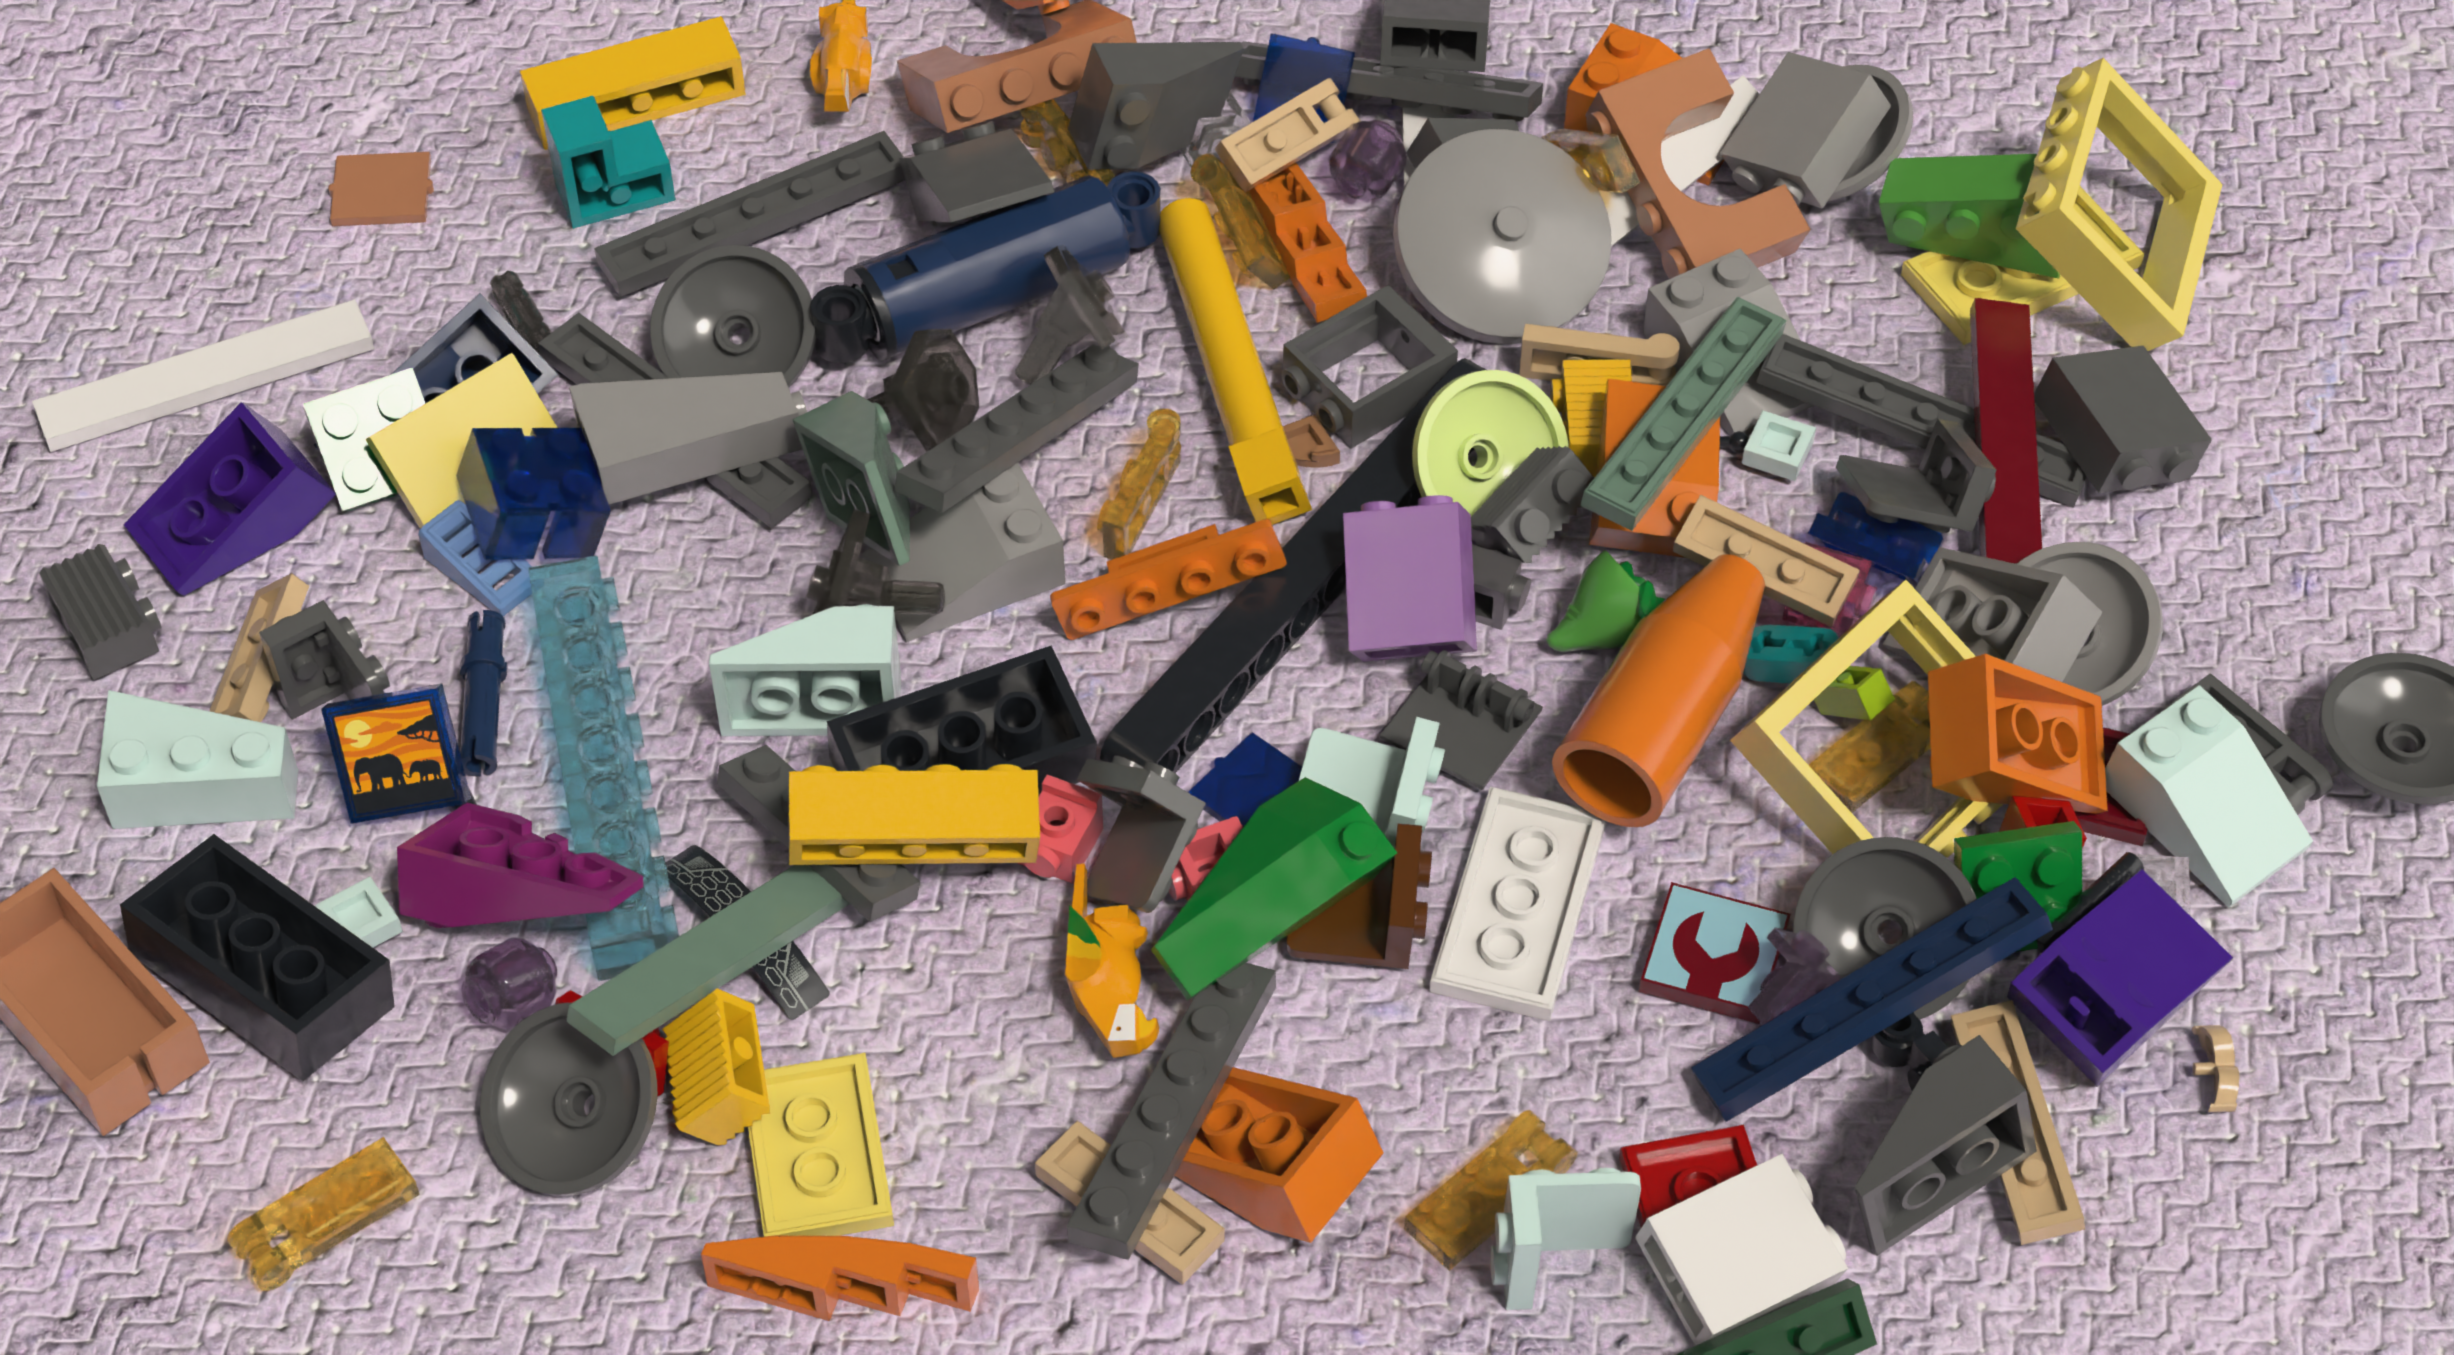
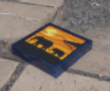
(396, 753)

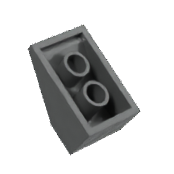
(1148, 99)
(971, 174)
(1948, 1141)

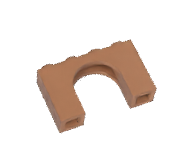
(966, 90)
(1686, 231)

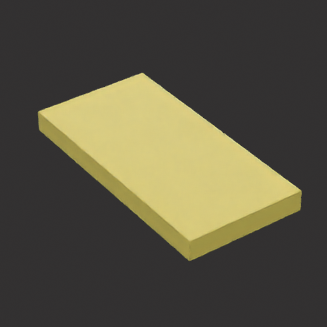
(1953, 283)

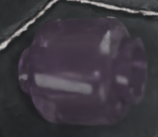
(1367, 158)
(509, 983)

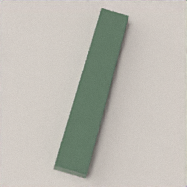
(1683, 414)
(704, 958)

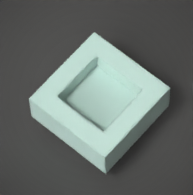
(1778, 445)
(363, 912)

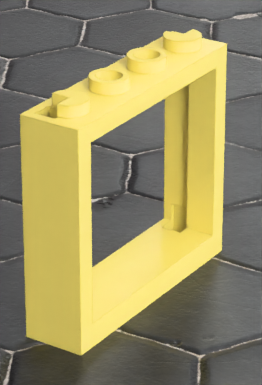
(2139, 309)
(1931, 646)

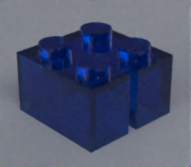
(516, 483)

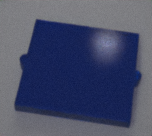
(1298, 65)
(1245, 779)

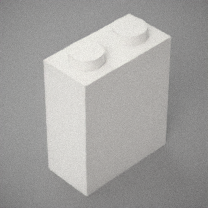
(1742, 1249)

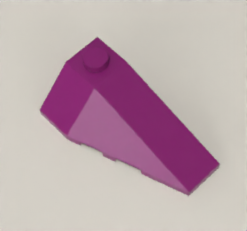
(493, 869)

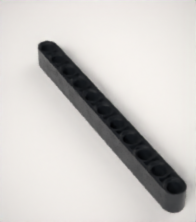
(1267, 613)

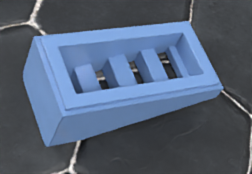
(452, 535)

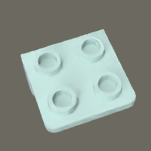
(1378, 775)
(1558, 1214)

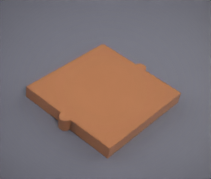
(381, 189)

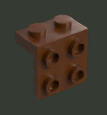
(1376, 920)

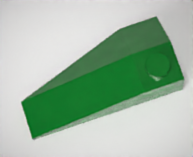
(1275, 876)

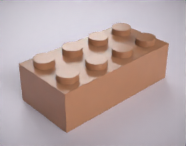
(89, 1005)

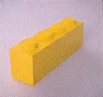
(642, 76)
(913, 815)

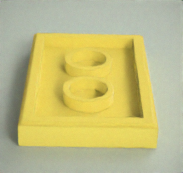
(427, 444)
(820, 1151)

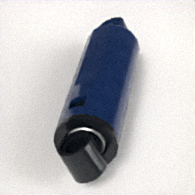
(983, 266)

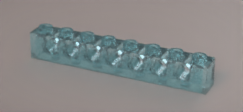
(598, 756)

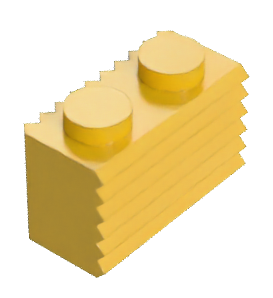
(1581, 401)
(716, 1068)

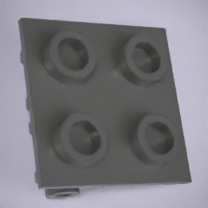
(1476, 716)

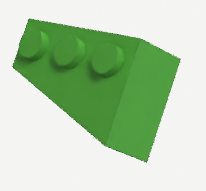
(1962, 208)

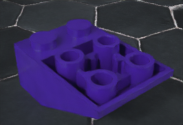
(2117, 976)

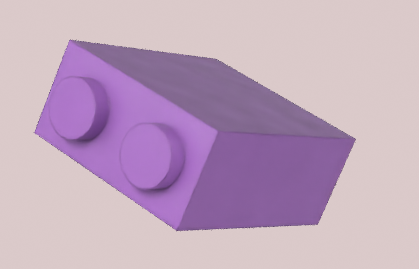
(1409, 579)

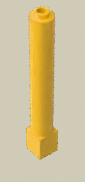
(1232, 363)

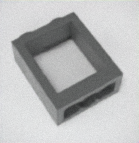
(1377, 317)

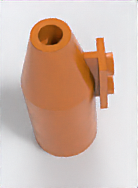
(1662, 696)

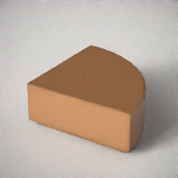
(1311, 443)

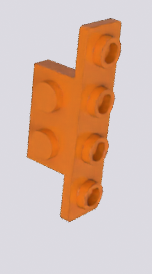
(1167, 576)

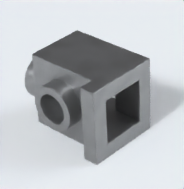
(1497, 586)

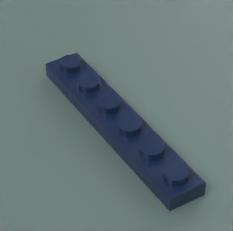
(1871, 998)

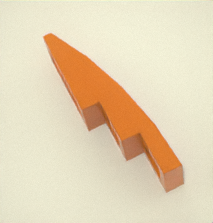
(1308, 243)
(817, 1271)

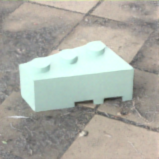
(191, 766)

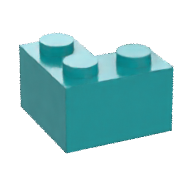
(603, 170)

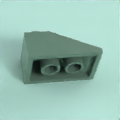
(857, 470)

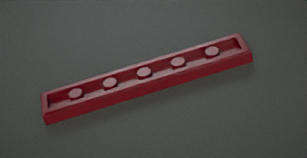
(2006, 428)

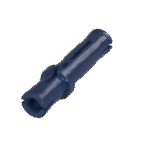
(483, 672)

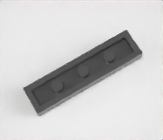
(761, 786)

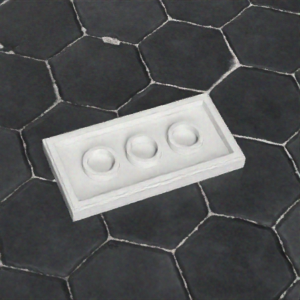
(1518, 904)

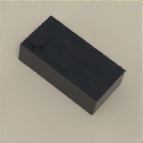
(990, 717)
(258, 956)

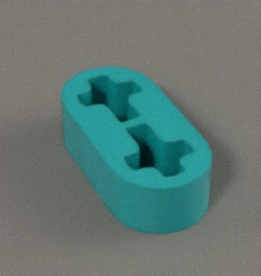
(1785, 651)

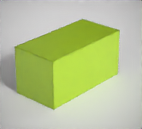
(1856, 694)

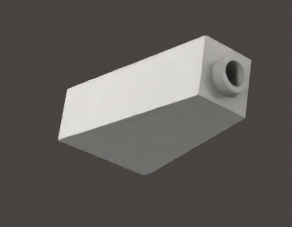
(683, 428)

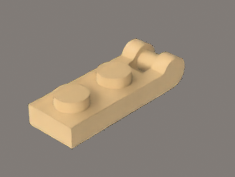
(1285, 135)
(1546, 347)

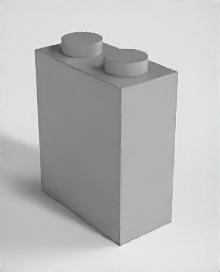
(1805, 129)

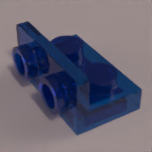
(1894, 548)

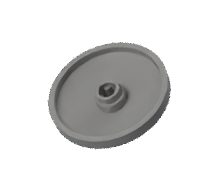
(1501, 235)

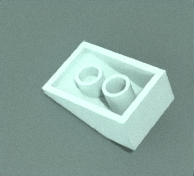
(807, 673)
(2207, 795)

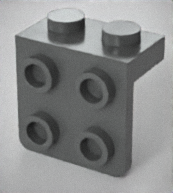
(1939, 494)
(318, 660)
(1147, 835)

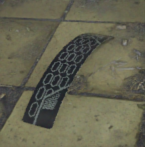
(713, 889)

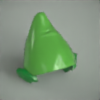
(1604, 607)

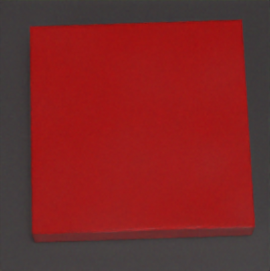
(1685, 1166)

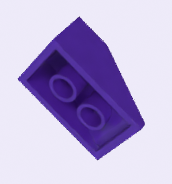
(229, 502)

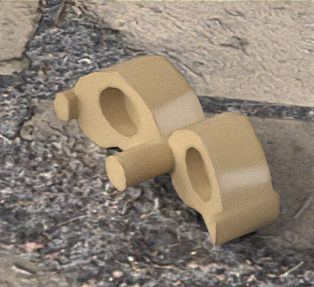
(2221, 1056)

